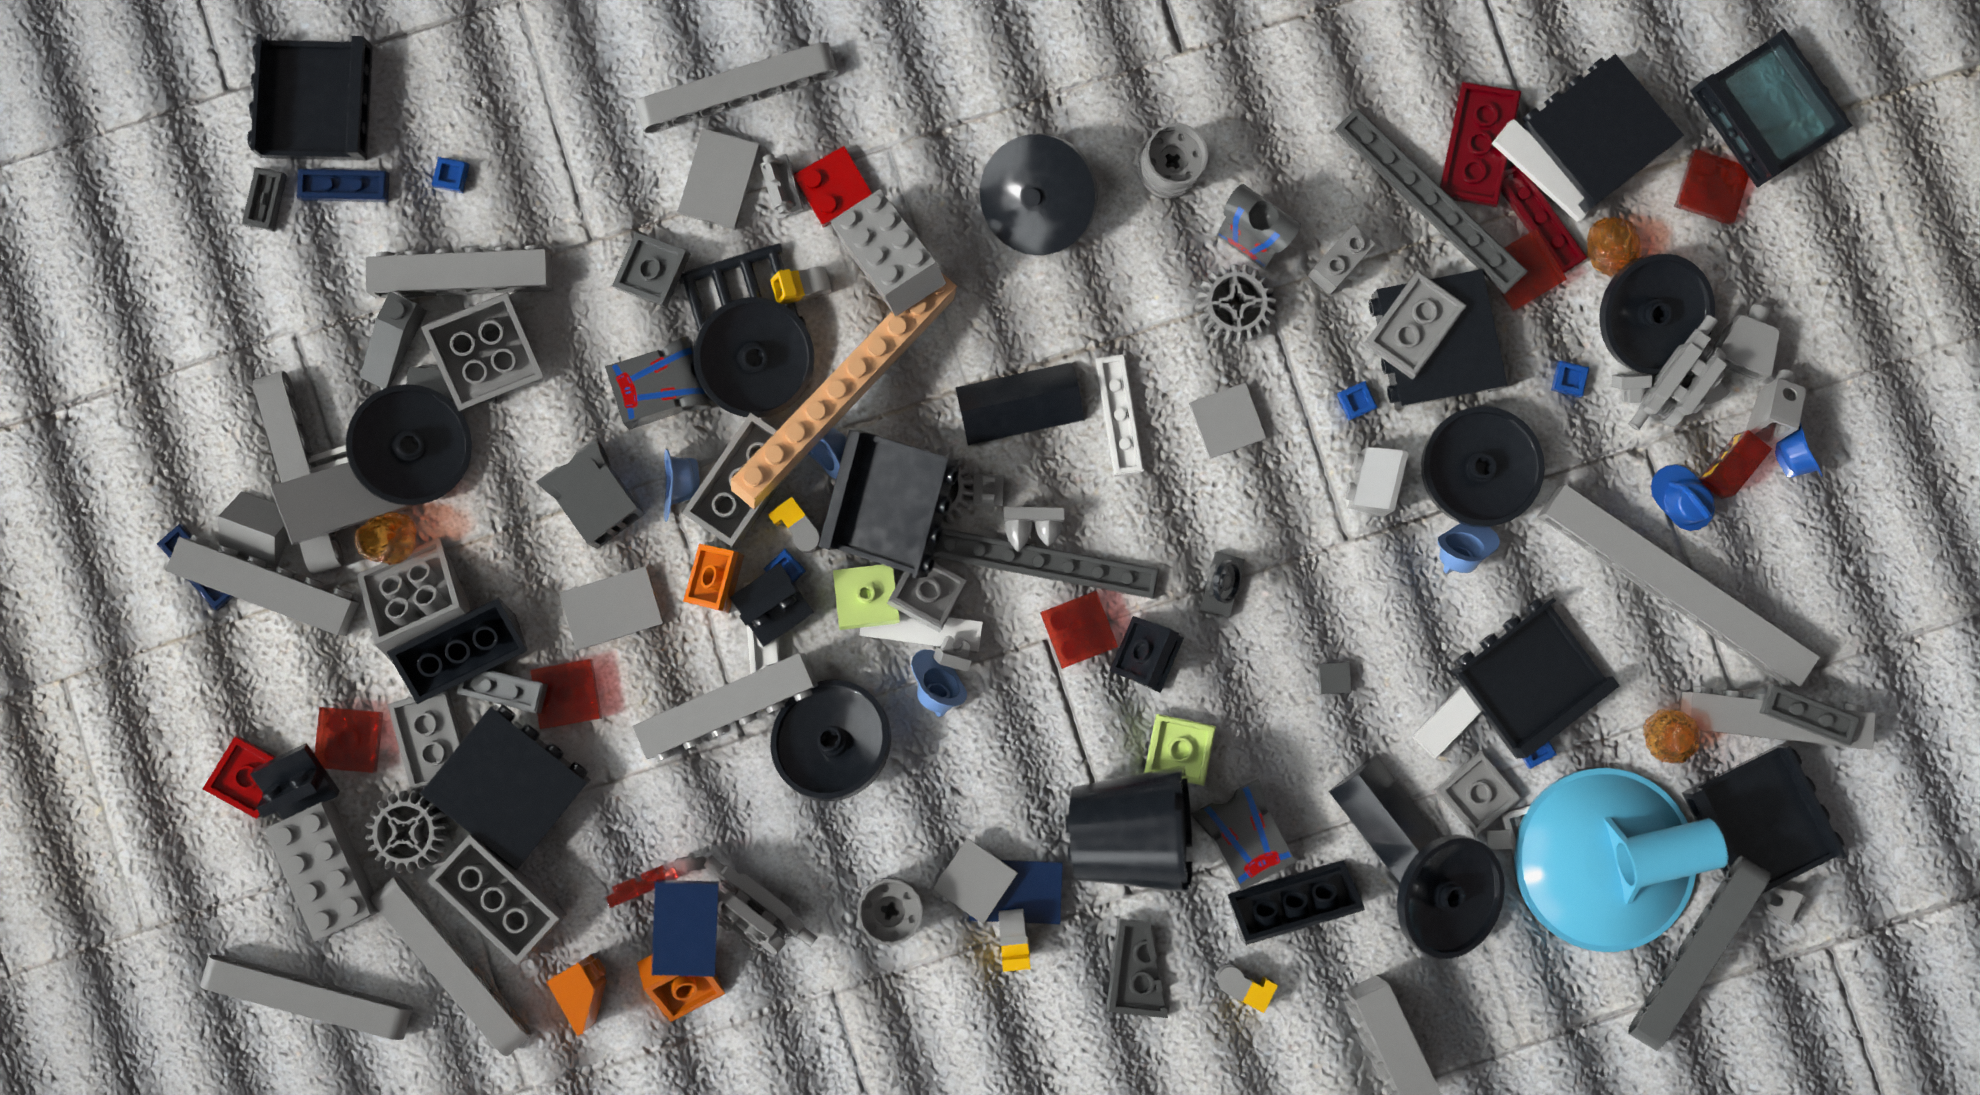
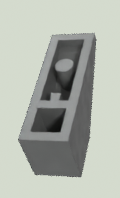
(391, 339)

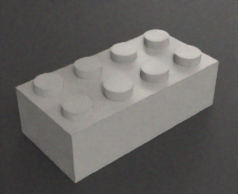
(888, 252)
(715, 503)
(322, 869)
(497, 899)
(1389, 1038)

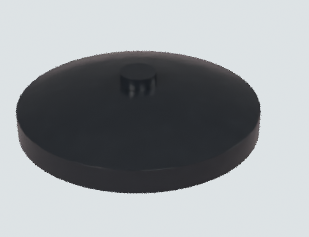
(1038, 194)
(1653, 310)
(753, 357)
(408, 445)
(1482, 466)
(831, 741)
(1450, 896)

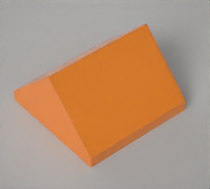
(713, 577)

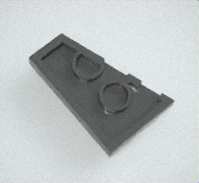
(1134, 972)

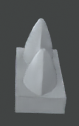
(1019, 523)

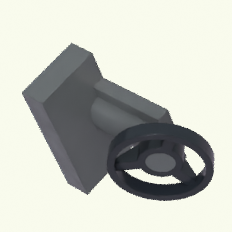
(1222, 584)

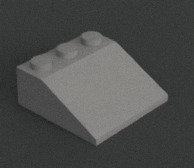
(482, 351)
(412, 595)

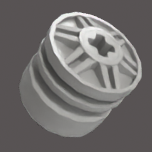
(1178, 145)
(898, 927)

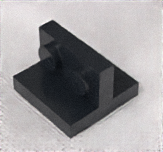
(771, 605)
(1147, 653)
(293, 783)

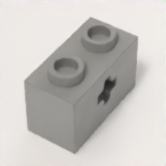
(1341, 259)

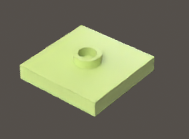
(864, 596)
(1180, 743)

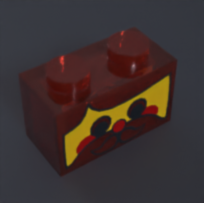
(1735, 464)

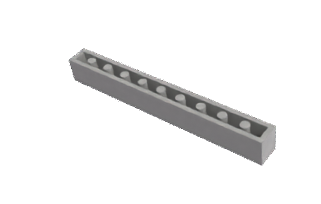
(1679, 586)

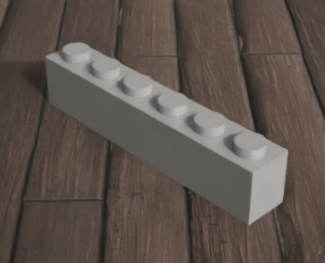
(459, 273)
(261, 585)
(725, 706)
(1741, 716)

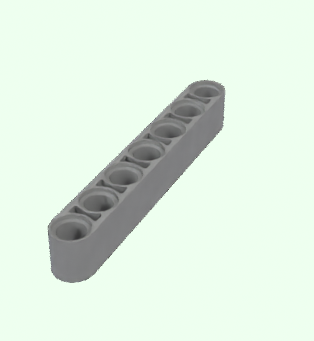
(736, 87)
(291, 454)
(451, 966)
(306, 997)

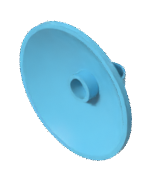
(1610, 859)

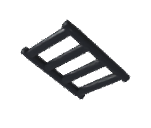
(716, 271)

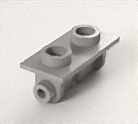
(781, 185)

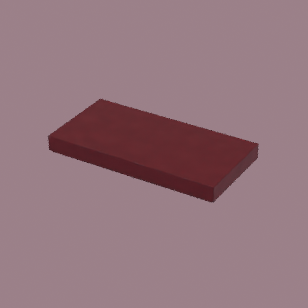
(1472, 164)

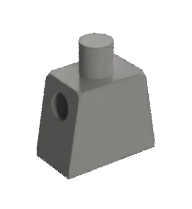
(1750, 344)
(1777, 408)

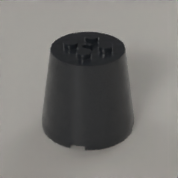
(1132, 831)

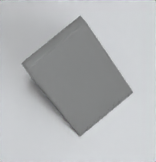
(1499, 839)

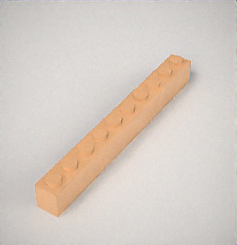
(836, 397)

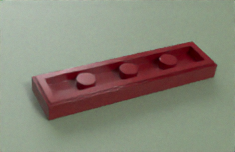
(1538, 214)

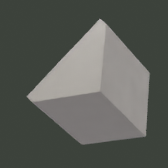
(253, 528)

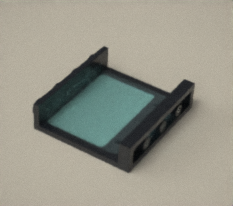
(1771, 108)

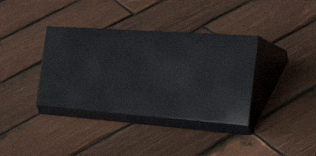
(1020, 403)
(458, 650)
(1384, 815)
(1294, 902)

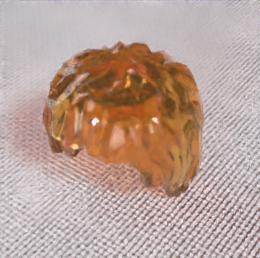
(1612, 245)
(387, 538)
(1671, 736)

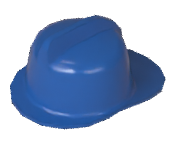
(1795, 455)
(1683, 497)

